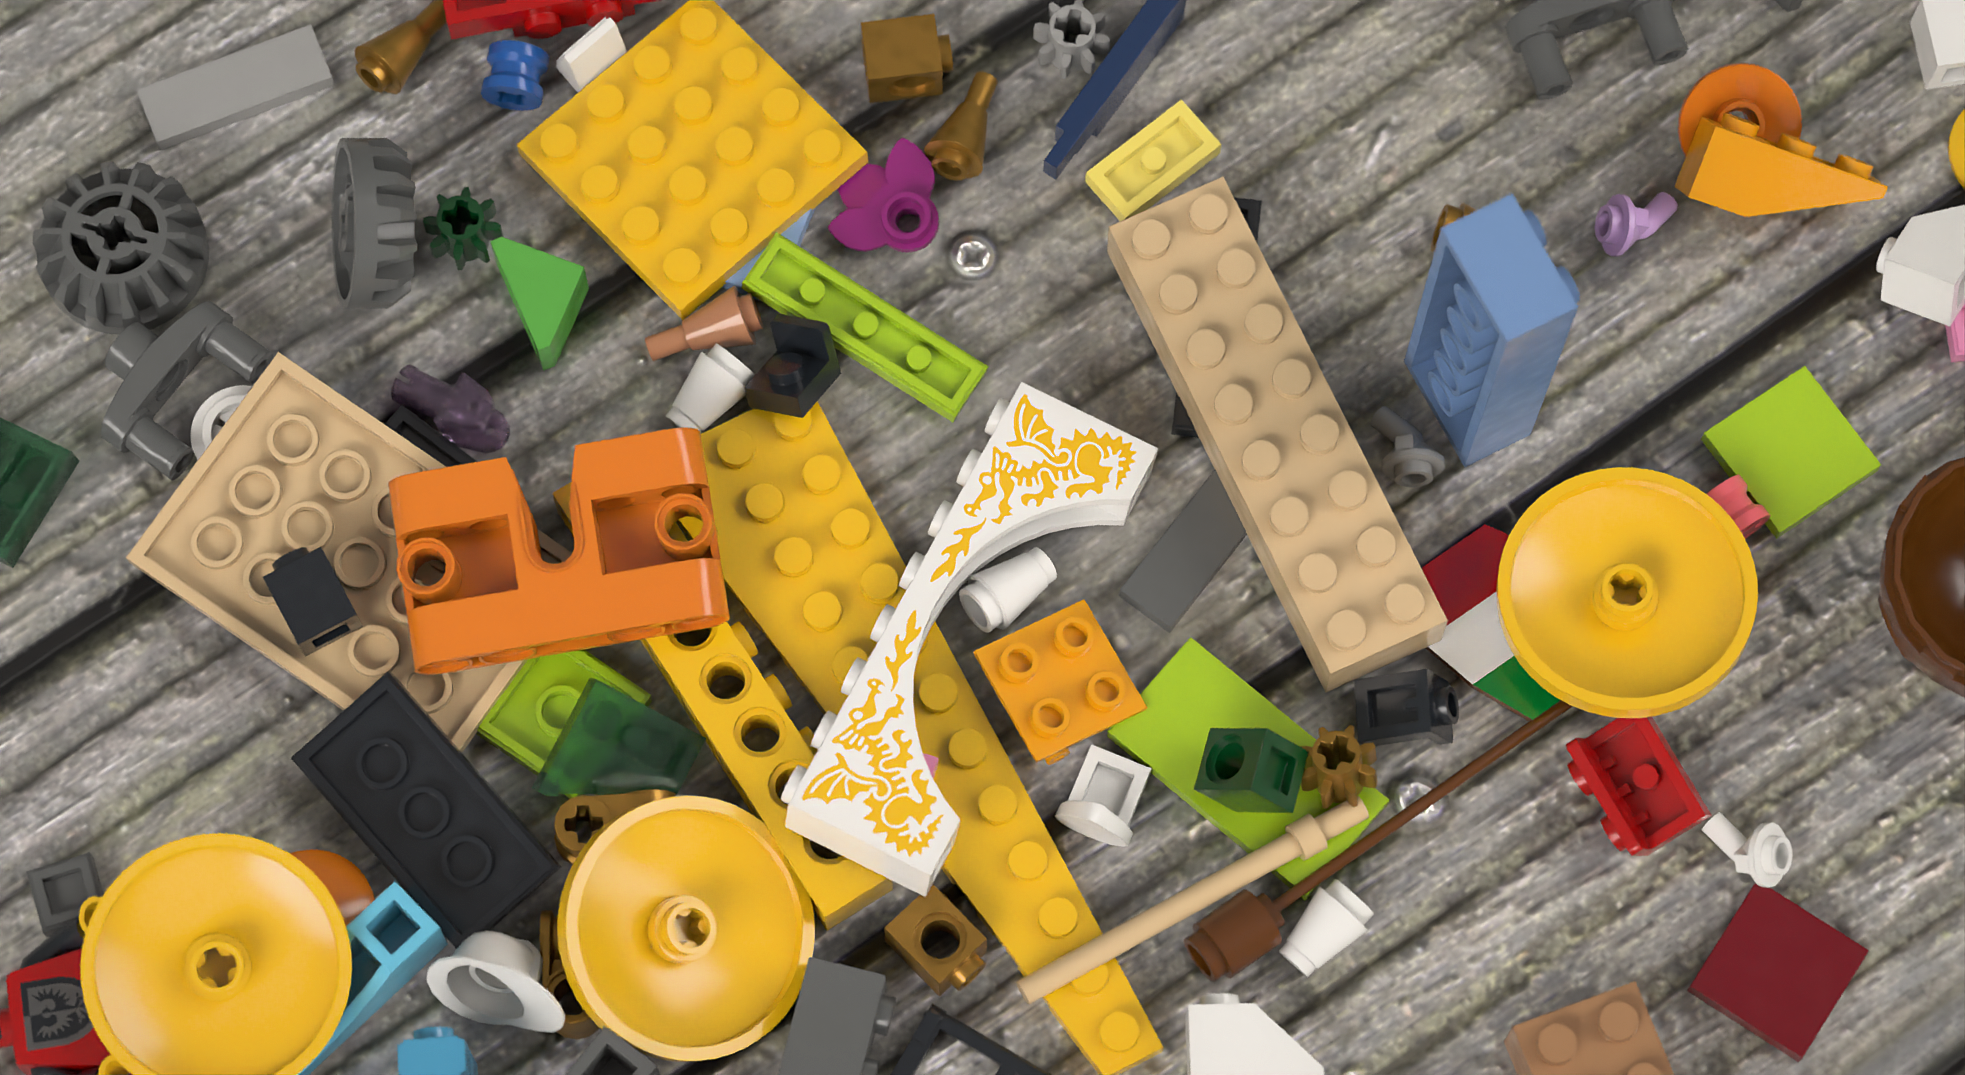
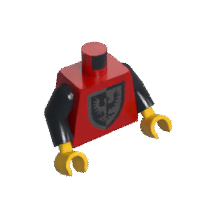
(48, 1010)

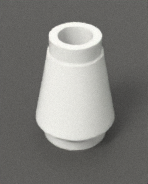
(710, 389)
(1006, 589)
(1326, 927)

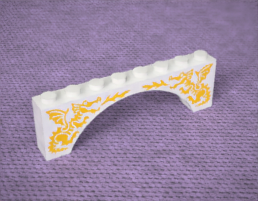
(869, 779)

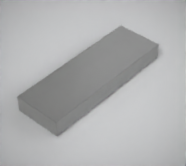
(235, 87)

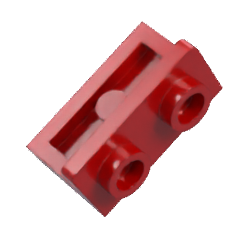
(1637, 784)

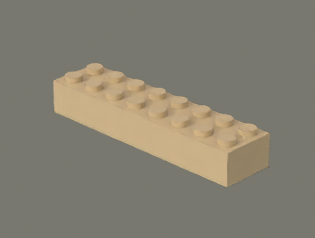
(1275, 435)

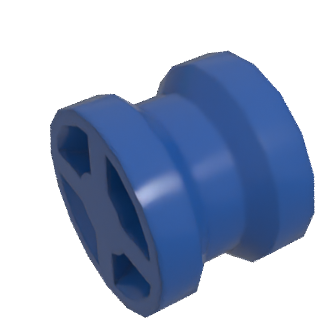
(515, 75)

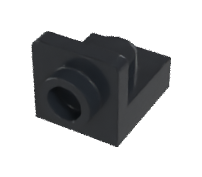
(798, 369)
(1405, 708)

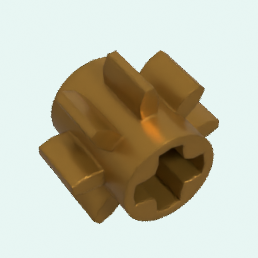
(1339, 767)

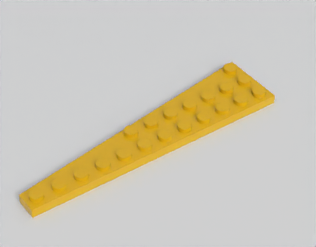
(814, 578)

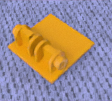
(1060, 681)

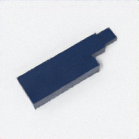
(1113, 80)

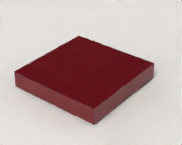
(1778, 971)

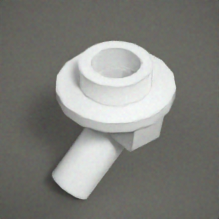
(1763, 855)

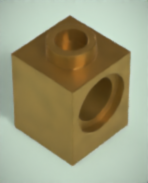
(904, 58)
(927, 916)

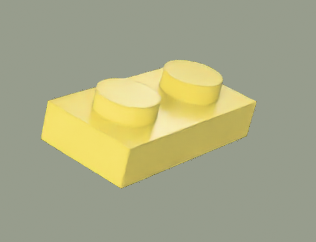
(1153, 162)

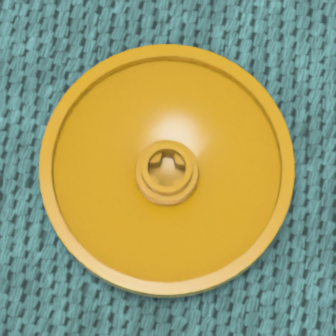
(1626, 592)
(685, 929)
(216, 961)

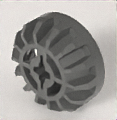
(372, 223)
(139, 280)

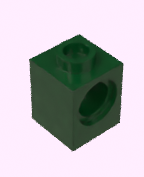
(1251, 770)

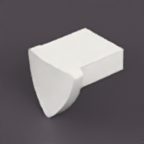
(1105, 797)

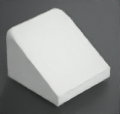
(591, 54)

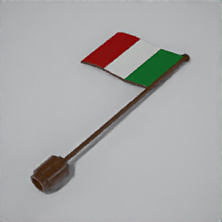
(1478, 654)

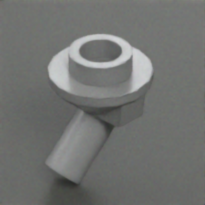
(1412, 460)

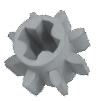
(1077, 55)

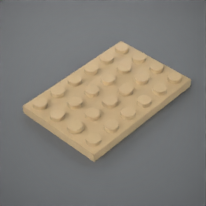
(312, 474)

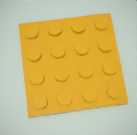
(692, 154)

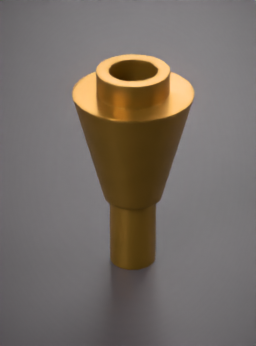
(392, 56)
(960, 142)

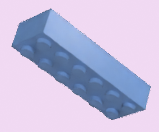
(1490, 328)

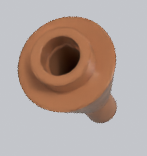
(725, 321)

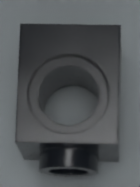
(311, 599)

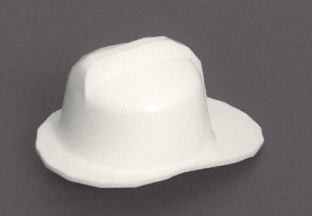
(496, 983)

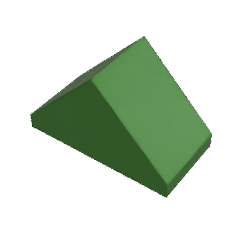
(544, 292)

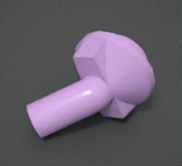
(1622, 224)

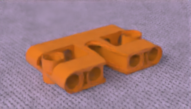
(614, 588)

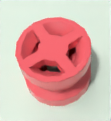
(1734, 500)

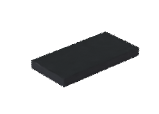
(425, 811)

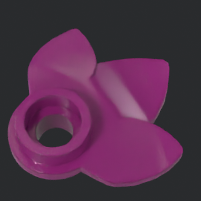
(882, 196)

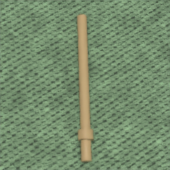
(1302, 839)

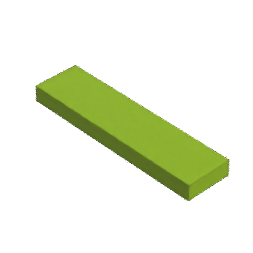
(866, 327)

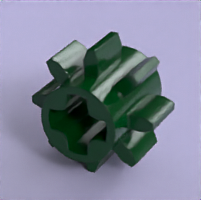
(449, 220)

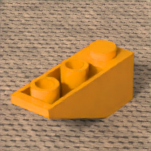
(1761, 177)

